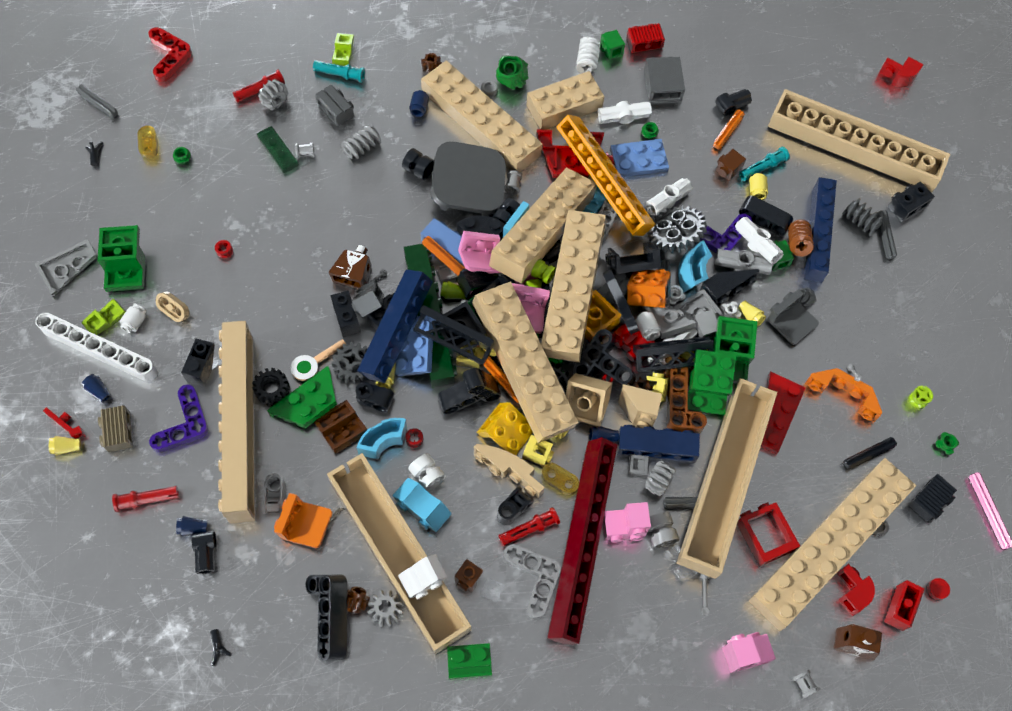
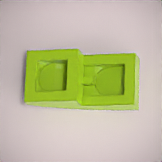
(343, 49)
(105, 318)

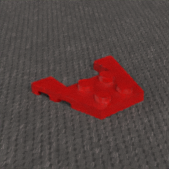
(562, 156)

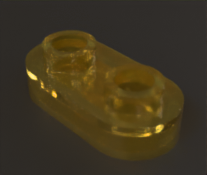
(147, 143)
(561, 478)

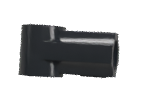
(729, 103)
(203, 546)

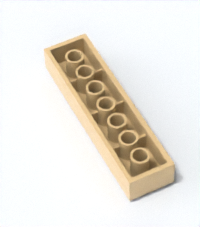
(481, 116)
(541, 225)
(573, 285)
(524, 362)

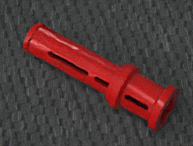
(254, 88)
(135, 499)
(540, 526)

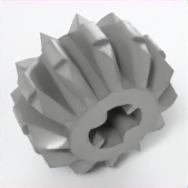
(273, 94)
(660, 478)
(378, 605)

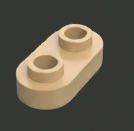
(172, 306)

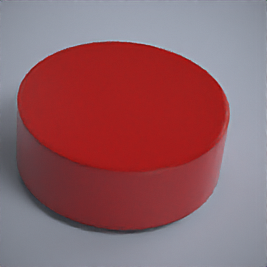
(938, 589)

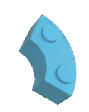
(693, 266)
(381, 436)
(421, 505)

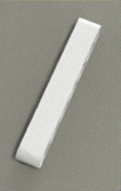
(90, 341)

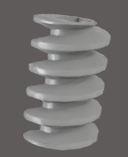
(360, 141)

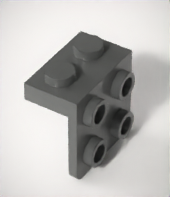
(792, 318)

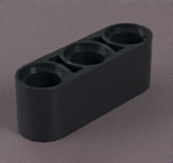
(766, 215)

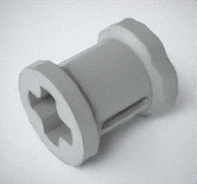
(304, 150)
(513, 181)
(810, 683)

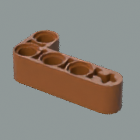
(681, 395)

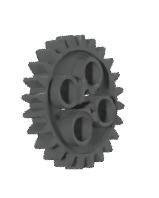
(672, 224)

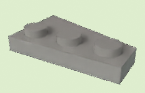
(65, 265)
(696, 303)
(670, 320)

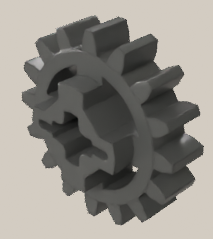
(346, 358)

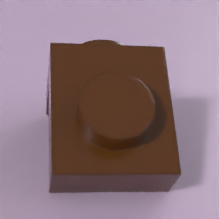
(467, 576)

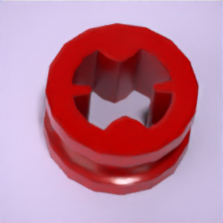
(223, 254)
(413, 431)

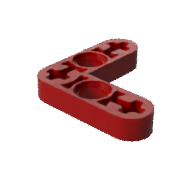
(167, 70)

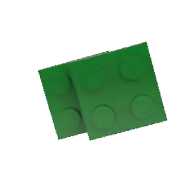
(121, 258)
(736, 338)
(711, 382)

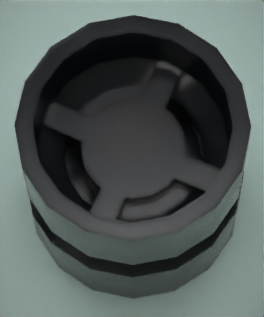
(418, 164)
(506, 210)

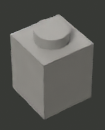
(706, 323)

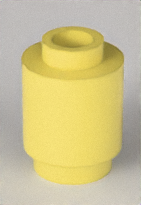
(759, 186)

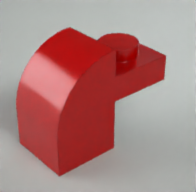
(903, 74)
(860, 592)

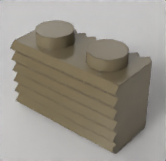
(115, 428)

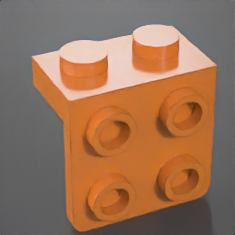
(648, 288)
(302, 522)

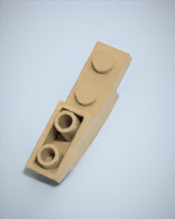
(504, 462)

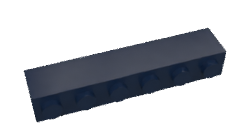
(821, 225)
(395, 326)

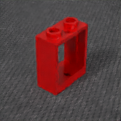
(760, 556)

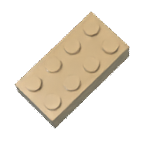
(571, 96)

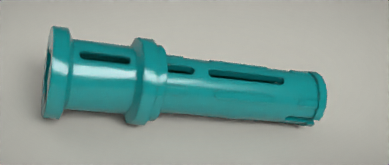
(347, 71)
(770, 161)

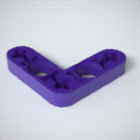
(719, 240)
(189, 427)

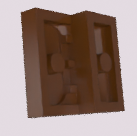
(341, 426)

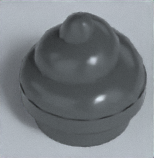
(808, 297)

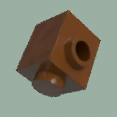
(730, 164)

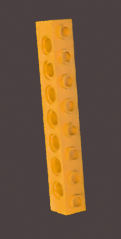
(605, 175)

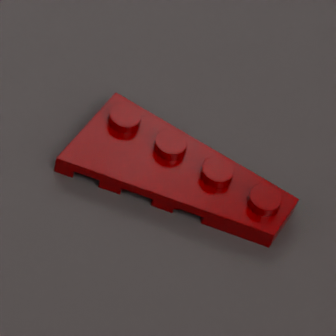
(783, 410)

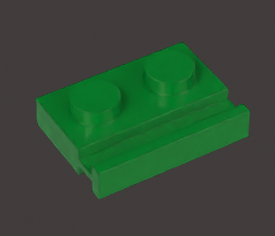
(469, 661)

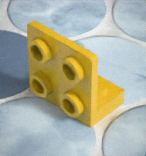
(506, 428)

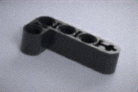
(331, 614)

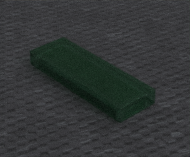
(277, 149)

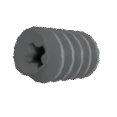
(863, 216)

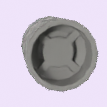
(662, 530)

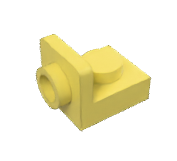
(662, 384)

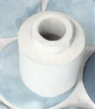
(133, 318)
(648, 326)

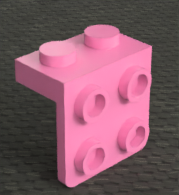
(476, 251)
(534, 304)

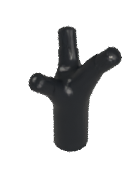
(94, 152)
(217, 646)

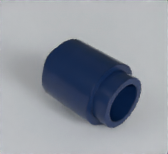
(419, 103)

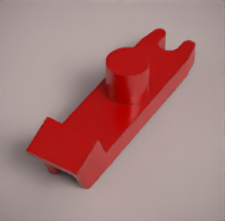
(76, 432)

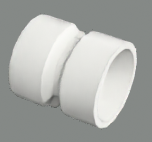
(425, 470)

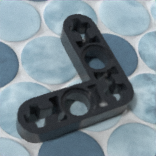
(621, 302)

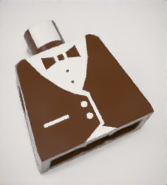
(352, 268)
(861, 641)

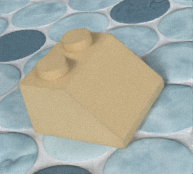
(589, 399)
(640, 405)

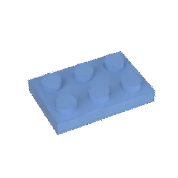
(640, 158)
(416, 352)

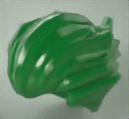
(512, 71)

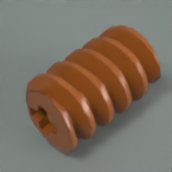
(800, 238)

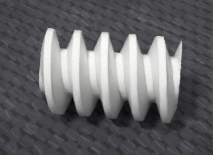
(588, 55)

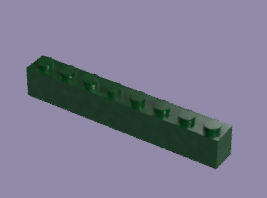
(442, 370)

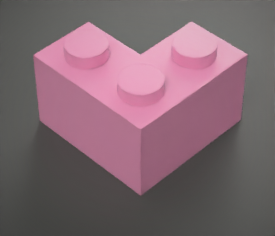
(627, 523)
(748, 651)

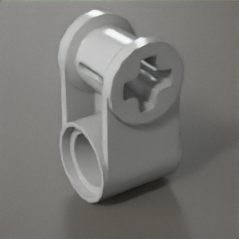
(273, 497)

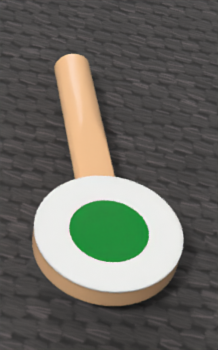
(305, 366)

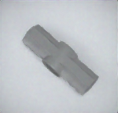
(734, 260)

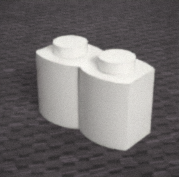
(422, 576)

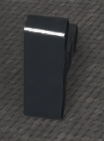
(602, 359)
(475, 387)

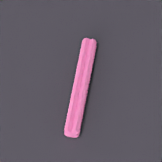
(991, 510)

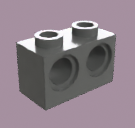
(367, 298)

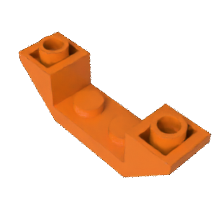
(869, 407)

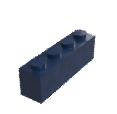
(659, 444)

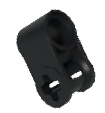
(375, 396)
(516, 503)

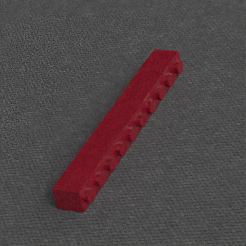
(582, 542)

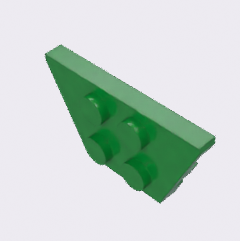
(307, 401)

